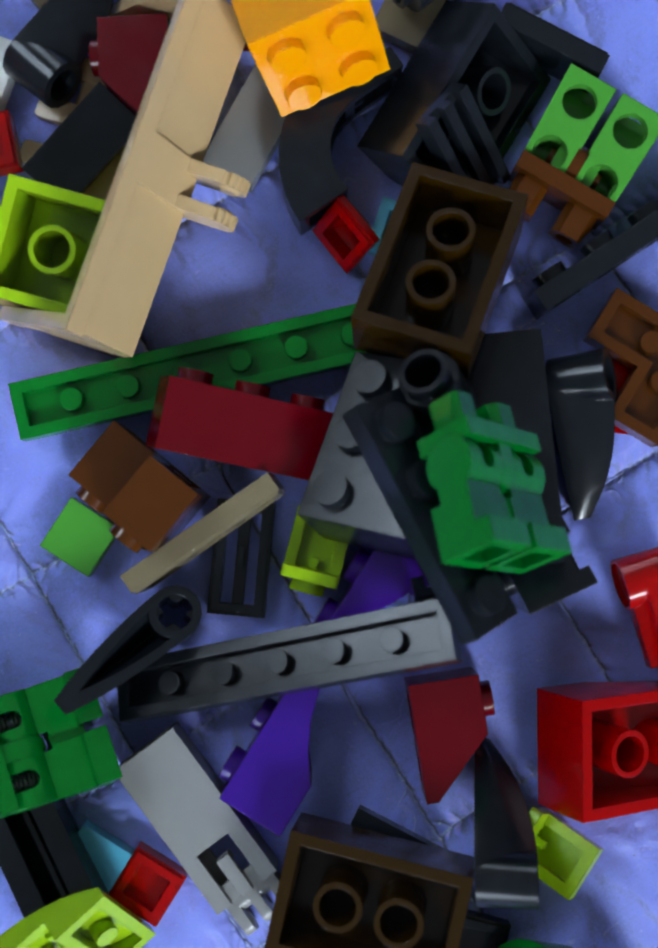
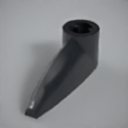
(52, 47)
(583, 419)
(131, 648)
(502, 836)

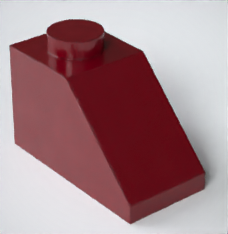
(127, 54)
(447, 724)

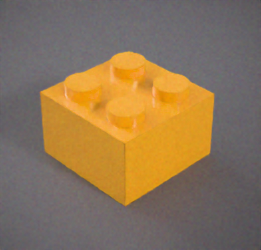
(311, 47)

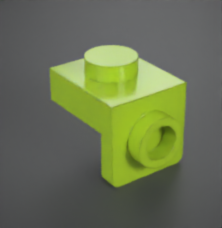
(312, 560)
(562, 852)

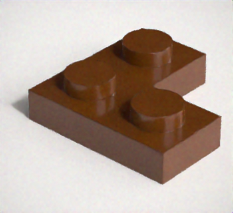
(631, 338)

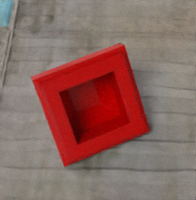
(345, 233)

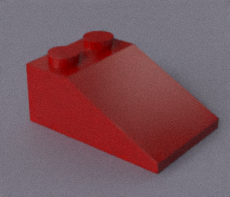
(598, 748)

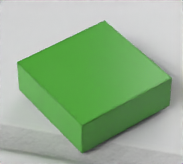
(80, 537)

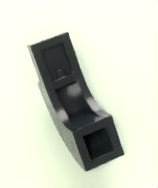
(307, 142)

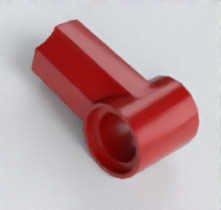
(637, 588)

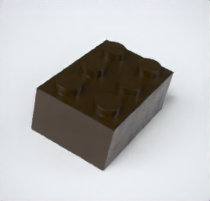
(439, 267)
(367, 890)

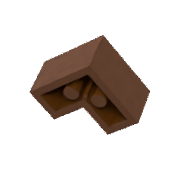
(136, 489)

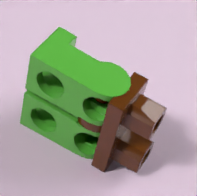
(577, 177)

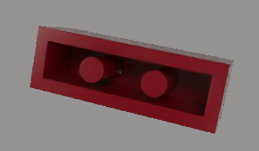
(237, 424)

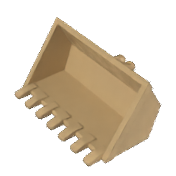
(149, 179)

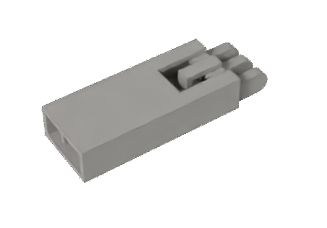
(183, 805)

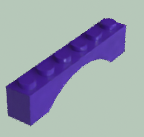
(276, 767)

